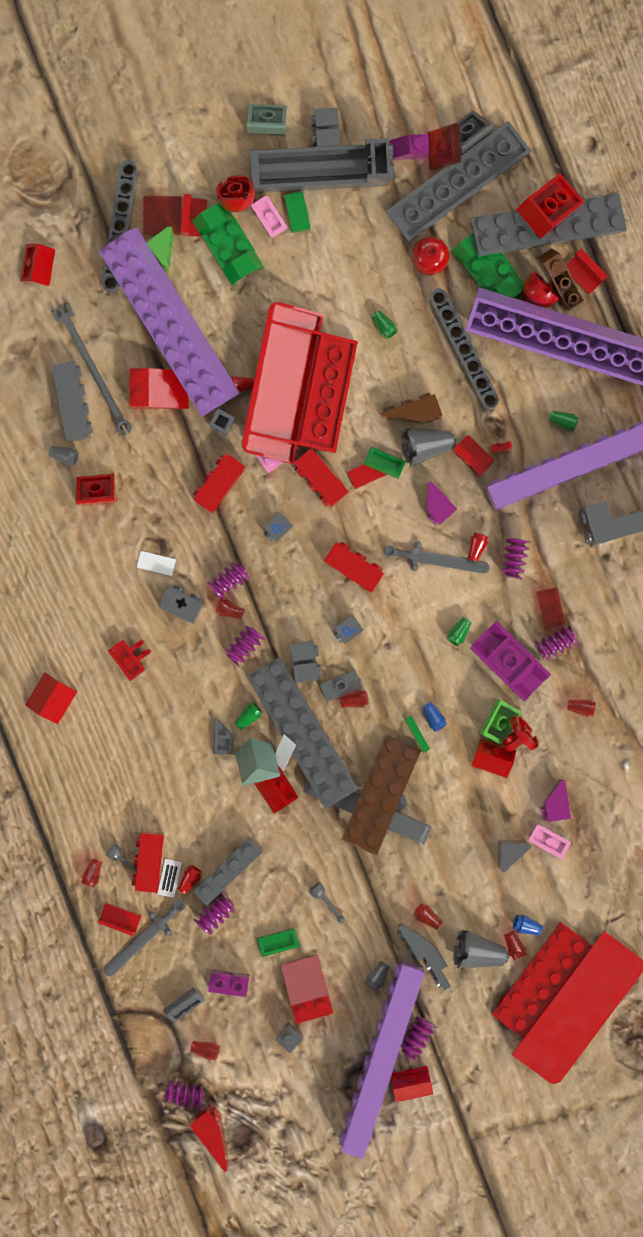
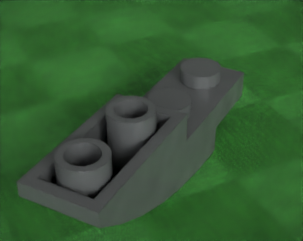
(422, 948)

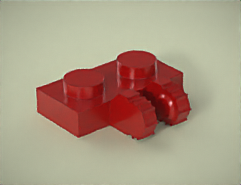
(127, 660)

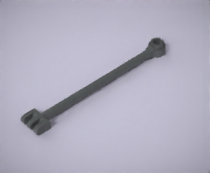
(65, 317)

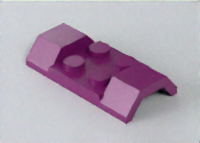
(510, 661)

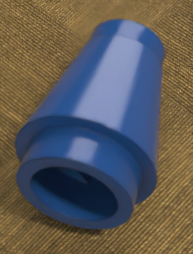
(434, 717)
(525, 925)

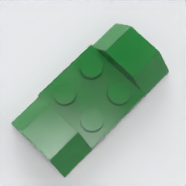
(227, 243)
(488, 271)

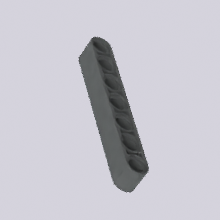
(121, 217)
(464, 359)
(400, 823)

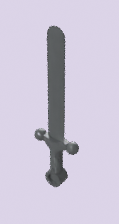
(436, 559)
(148, 934)

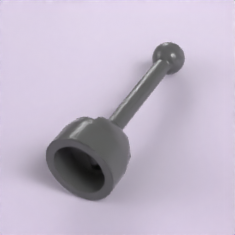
(115, 853)
(318, 892)

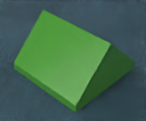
(162, 247)
(497, 722)

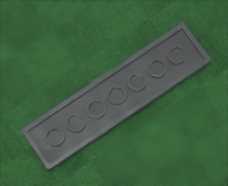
(458, 182)
(511, 232)
(296, 720)

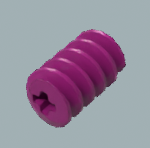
(514, 558)
(228, 580)
(556, 643)
(243, 645)
(215, 914)
(417, 1037)
(179, 1093)

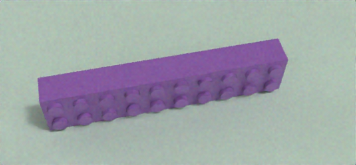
(168, 321)
(557, 335)
(566, 467)
(383, 1055)

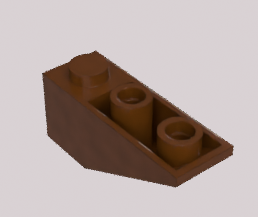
(560, 278)
(419, 411)

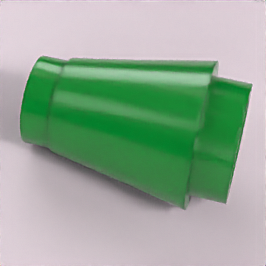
(385, 325)
(564, 420)
(458, 632)
(248, 715)

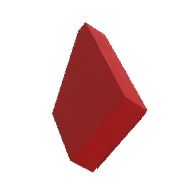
(501, 447)
(364, 475)

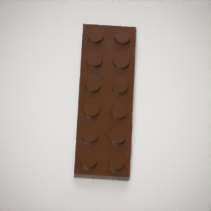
(381, 795)

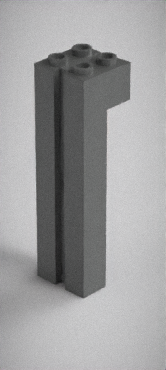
(323, 167)
(602, 528)

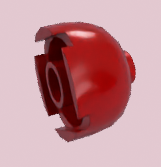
(236, 193)
(430, 256)
(538, 291)

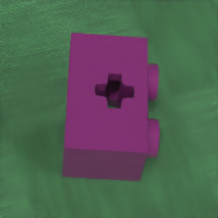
(228, 983)

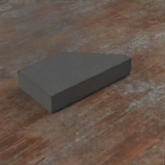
(222, 739)

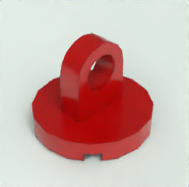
(520, 735)

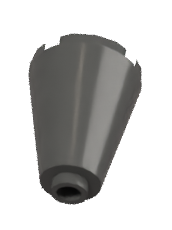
(426, 444)
(478, 952)

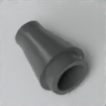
(66, 455)
(377, 976)

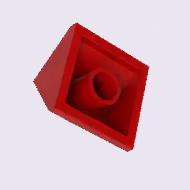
(96, 490)
(51, 698)

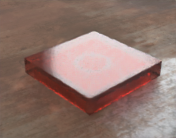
(444, 147)
(161, 213)

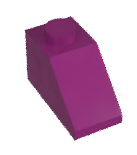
(410, 147)
(438, 505)
(556, 803)

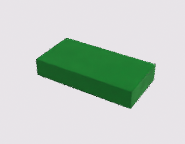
(297, 212)
(384, 462)
(417, 734)
(278, 942)

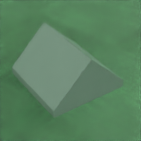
(267, 119)
(256, 762)

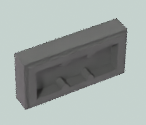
(340, 685)
(183, 1005)

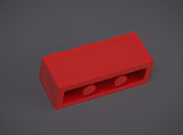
(320, 478)
(218, 483)
(354, 566)
(148, 862)

